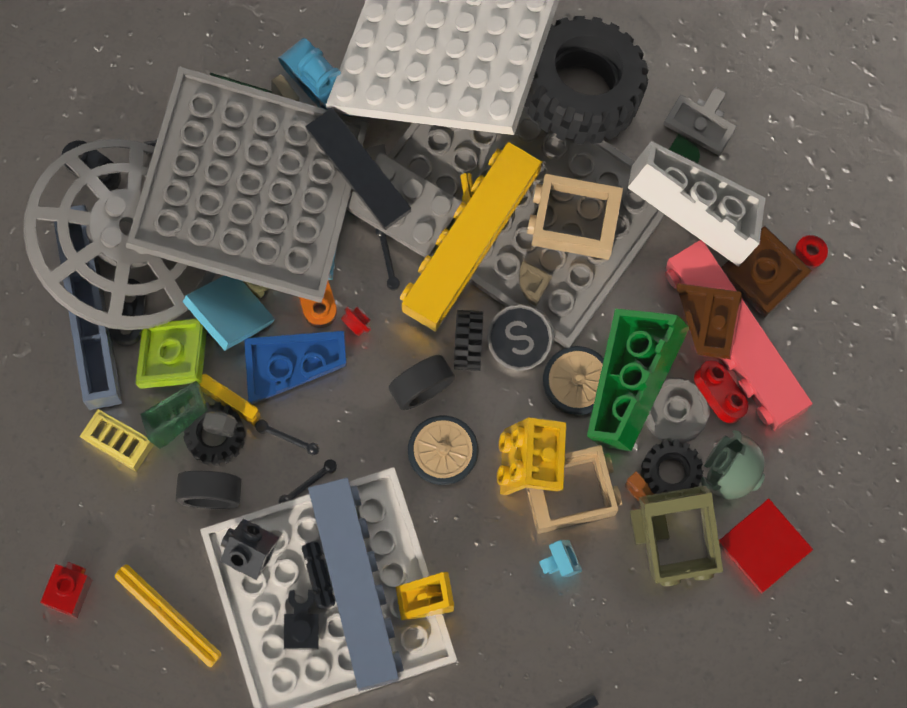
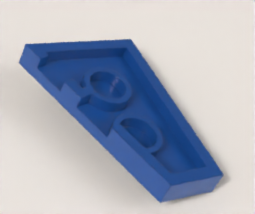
(290, 360)

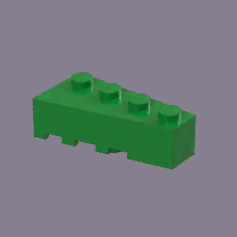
(632, 374)

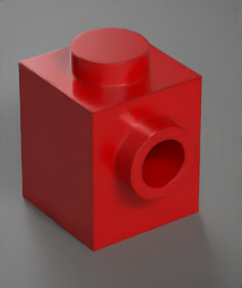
(67, 589)

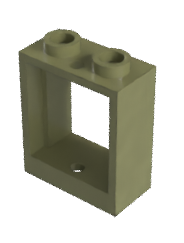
(675, 502)

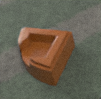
(637, 486)

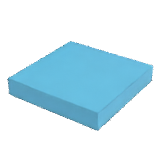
(228, 311)

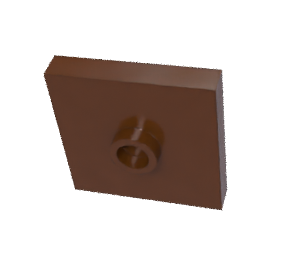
(767, 273)

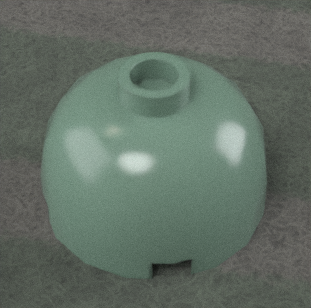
(735, 467)

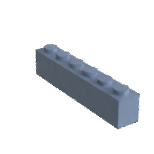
(91, 341)
(353, 584)

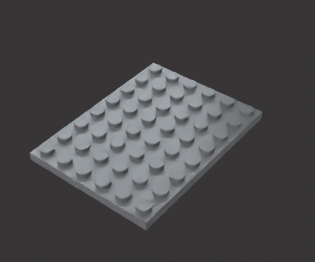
(577, 280)

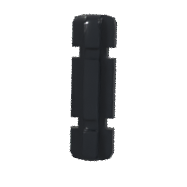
(318, 575)

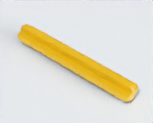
(168, 615)

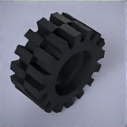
(468, 340)
(679, 452)
(214, 454)

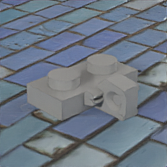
(702, 121)

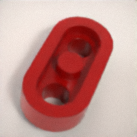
(721, 391)

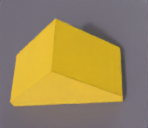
(425, 597)

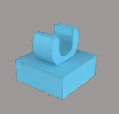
(562, 560)

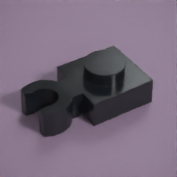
(301, 628)

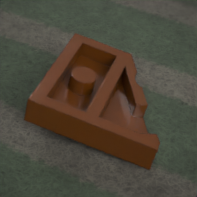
(711, 318)

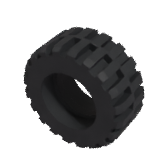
(602, 50)

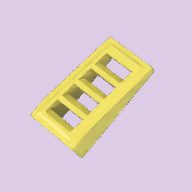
(139, 453)

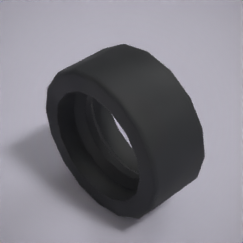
(421, 382)
(208, 489)

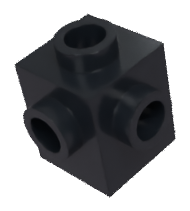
(248, 548)

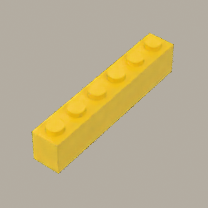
(471, 236)

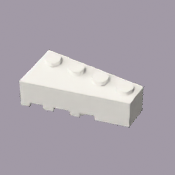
(700, 201)

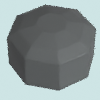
(220, 424)

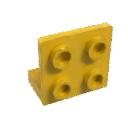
(532, 456)

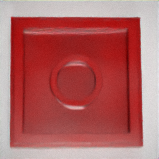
(765, 546)

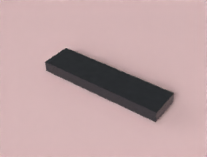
(358, 169)

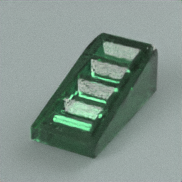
(157, 419)

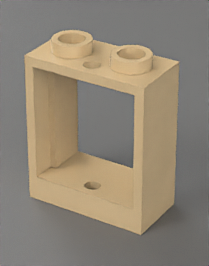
(570, 243)
(610, 494)

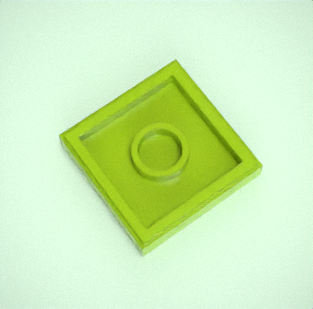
(171, 354)

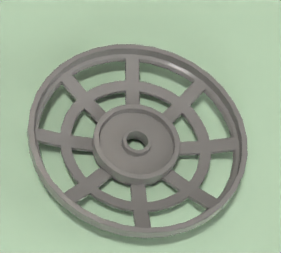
(104, 239)

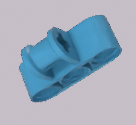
(310, 71)

